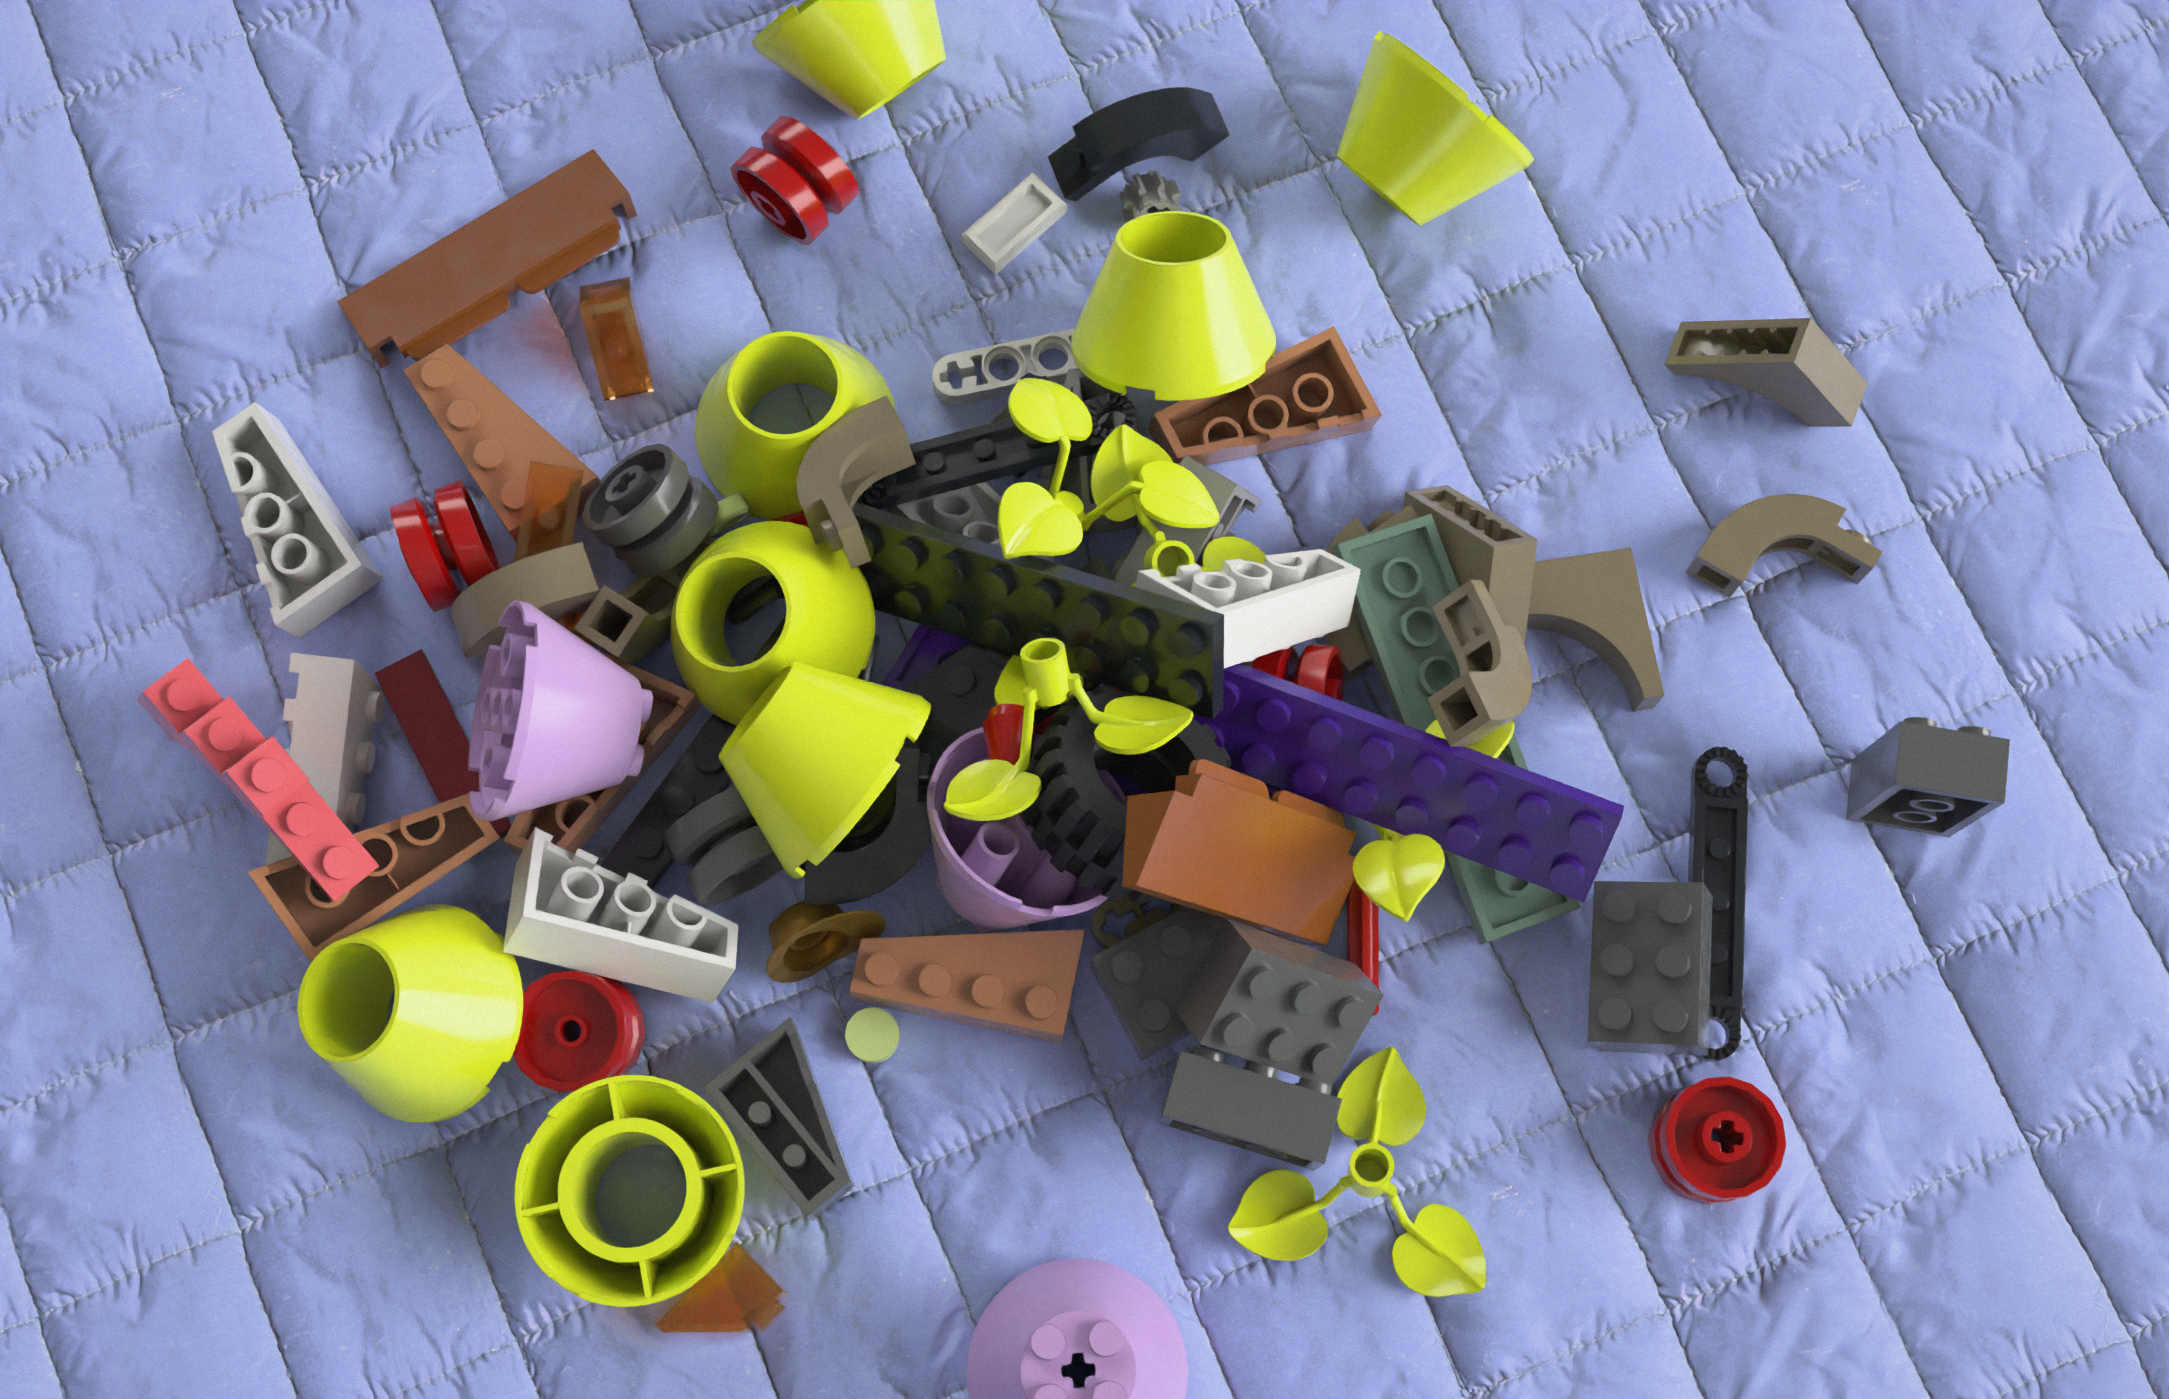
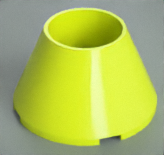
(855, 49)
(1422, 137)
(1173, 312)
(765, 463)
(824, 626)
(818, 756)
(449, 1020)
(561, 1178)

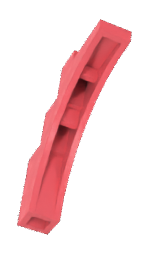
(259, 776)

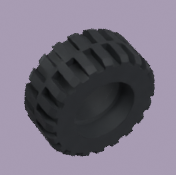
(1075, 811)

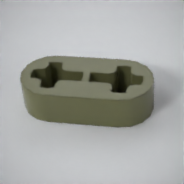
(1120, 909)

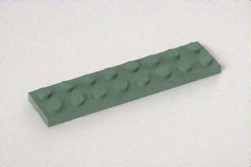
(1397, 586)

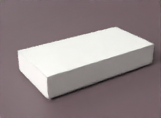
(1014, 223)

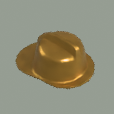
(814, 936)

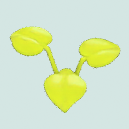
(1119, 464)
(1054, 520)
(1043, 679)
(1404, 868)
(1384, 1105)

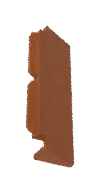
(476, 268)
(1240, 854)

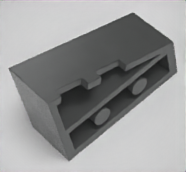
(784, 1119)

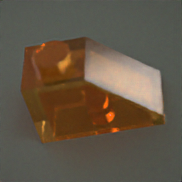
(616, 338)
(728, 1299)

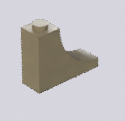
(1775, 358)
(1483, 549)
(1602, 607)

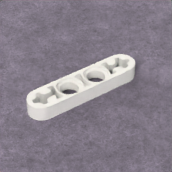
(1022, 352)

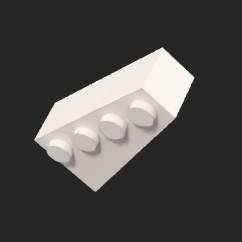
(297, 532)
(1266, 603)
(332, 734)
(614, 926)

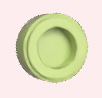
(730, 512)
(872, 1035)

